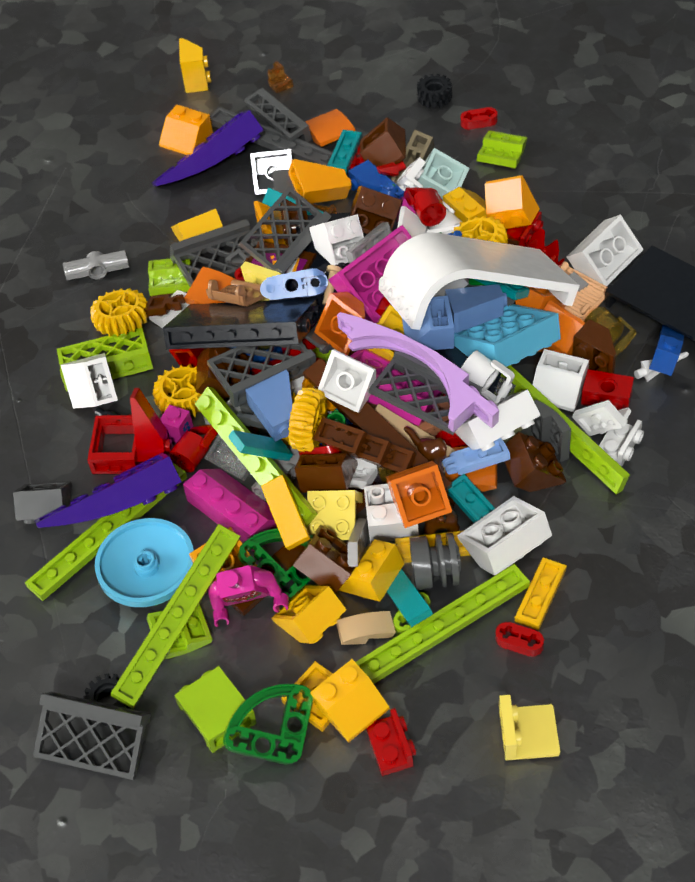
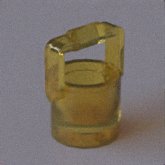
(615, 325)

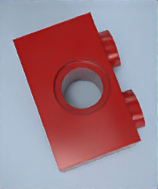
(606, 386)

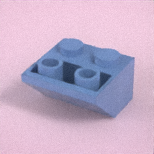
(437, 326)

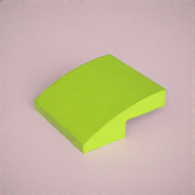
(502, 149)
(166, 277)
(194, 635)

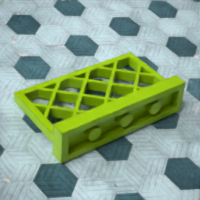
(120, 365)

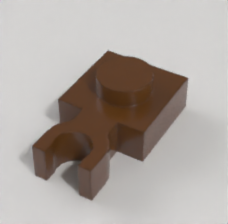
(161, 304)

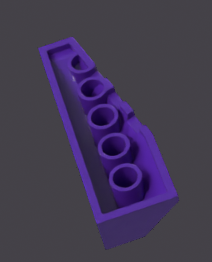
(221, 144)
(129, 489)

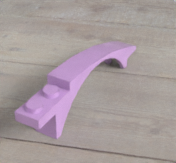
(463, 399)

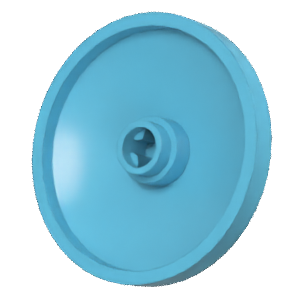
(143, 562)

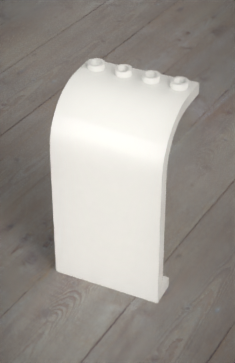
(435, 259)

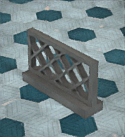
(301, 240)
(209, 242)
(293, 364)
(414, 370)
(89, 711)

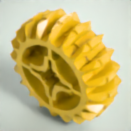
(483, 229)
(119, 312)
(181, 384)
(305, 418)

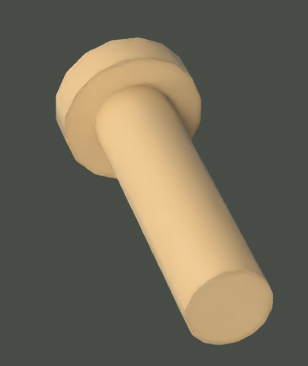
(332, 269)

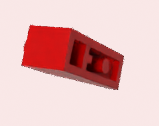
(149, 431)

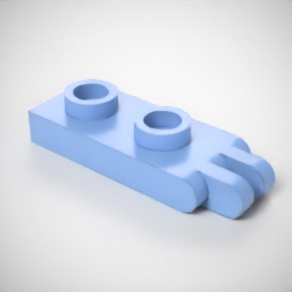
(470, 460)

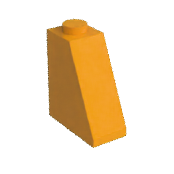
(318, 181)

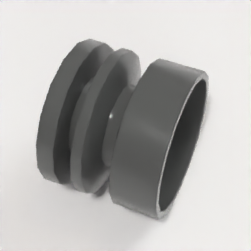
(434, 561)

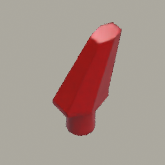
(391, 169)

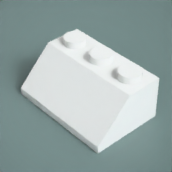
(606, 251)
(514, 412)
(505, 535)

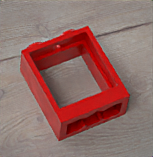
(111, 462)

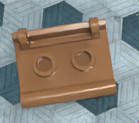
(238, 293)

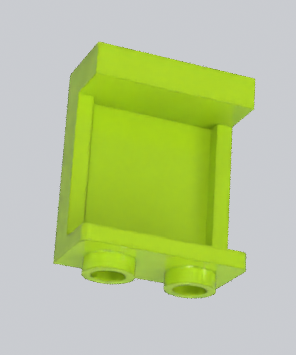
(210, 706)

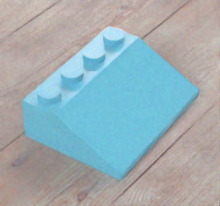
(511, 336)

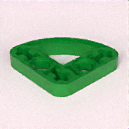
(280, 574)
(285, 736)

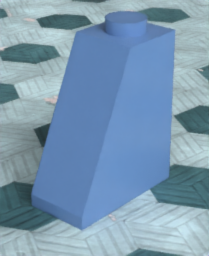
(475, 305)
(272, 404)

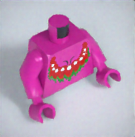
(241, 586)

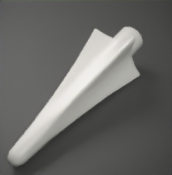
(647, 373)

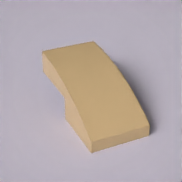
(365, 626)

